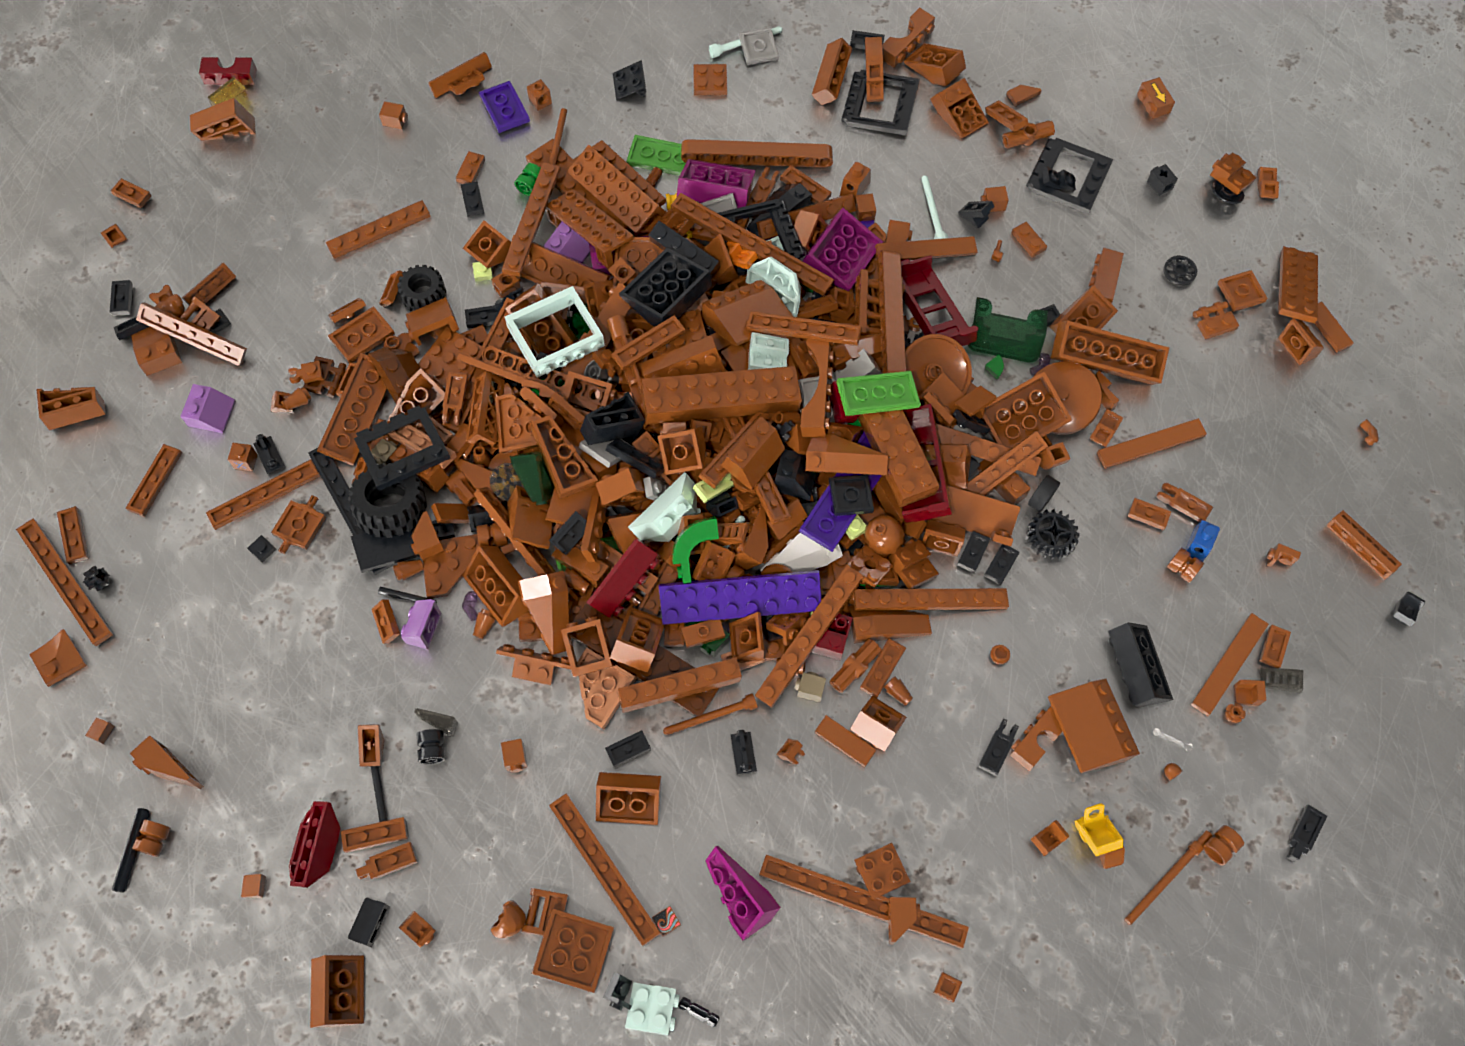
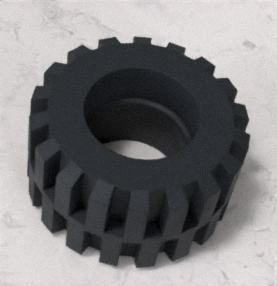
(417, 278)

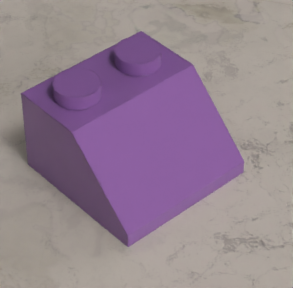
(568, 243)
(207, 409)
(421, 623)

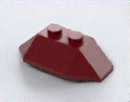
(314, 845)

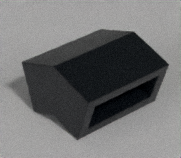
(722, 504)

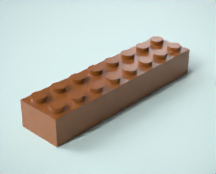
(720, 394)

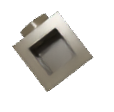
(383, 451)
(810, 686)

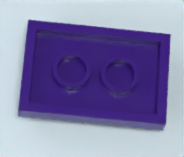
(504, 106)

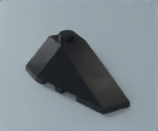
(793, 195)

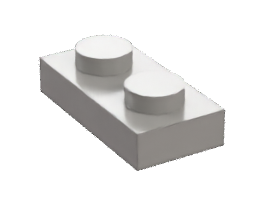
(654, 487)

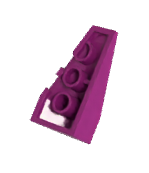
(746, 899)

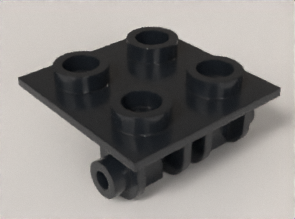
(629, 80)

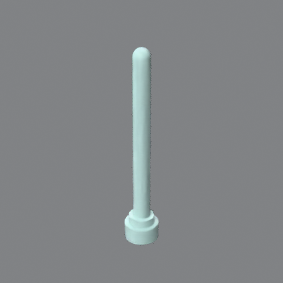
(717, 49)
(940, 234)

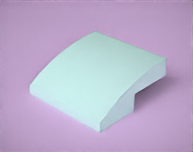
(767, 351)

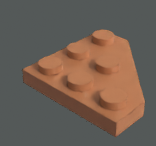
(600, 689)

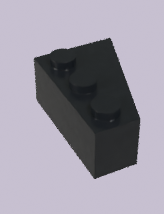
(614, 421)

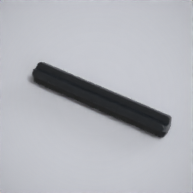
(129, 854)

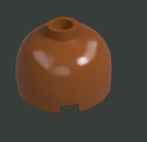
(884, 534)

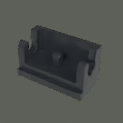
(569, 533)

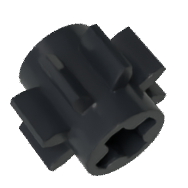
(96, 578)

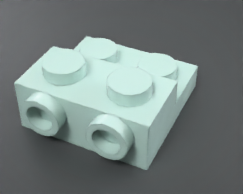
(652, 1009)

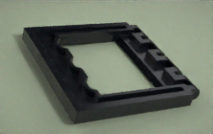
(903, 111)
(1091, 184)
(781, 221)
(406, 466)

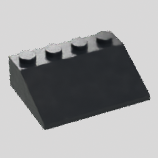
(666, 287)

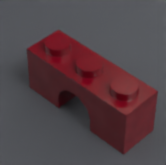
(213, 73)

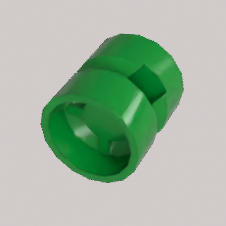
(526, 180)

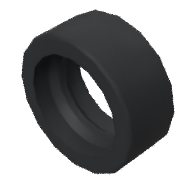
(1043, 493)

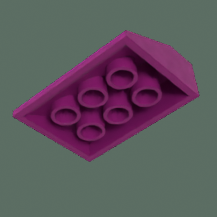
(709, 181)
(842, 249)

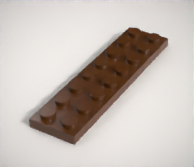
(663, 663)

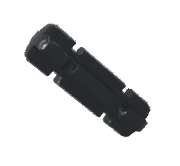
(698, 1011)

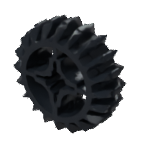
(1061, 528)

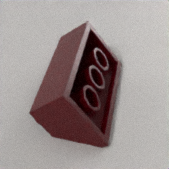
(624, 579)

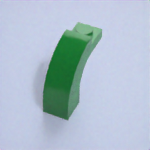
(690, 536)

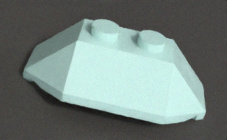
(780, 279)
(664, 515)

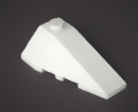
(804, 555)

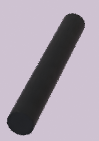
(401, 595)
(380, 802)

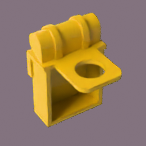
(1098, 831)

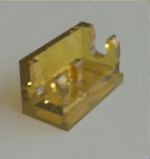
(227, 91)

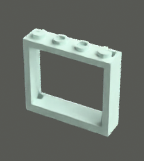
(543, 309)

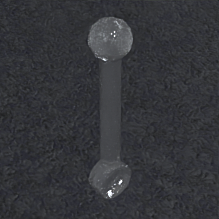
(1188, 747)

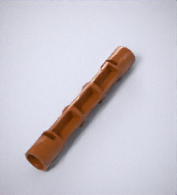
(634, 375)

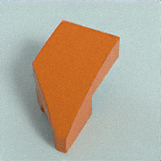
(741, 257)

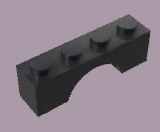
(666, 237)

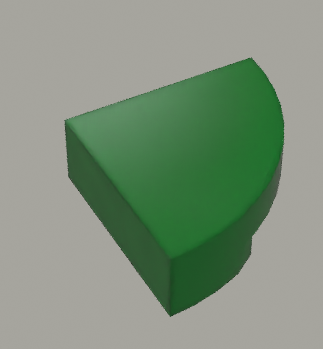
(995, 366)

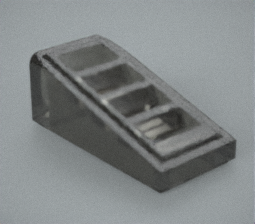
(1298, 674)
(439, 721)

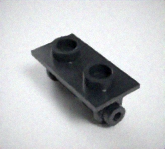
(268, 453)
(743, 752)

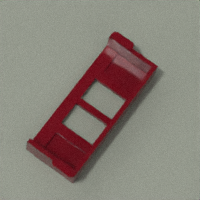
(920, 280)
(925, 429)

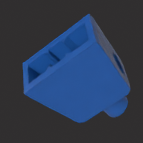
(1204, 538)

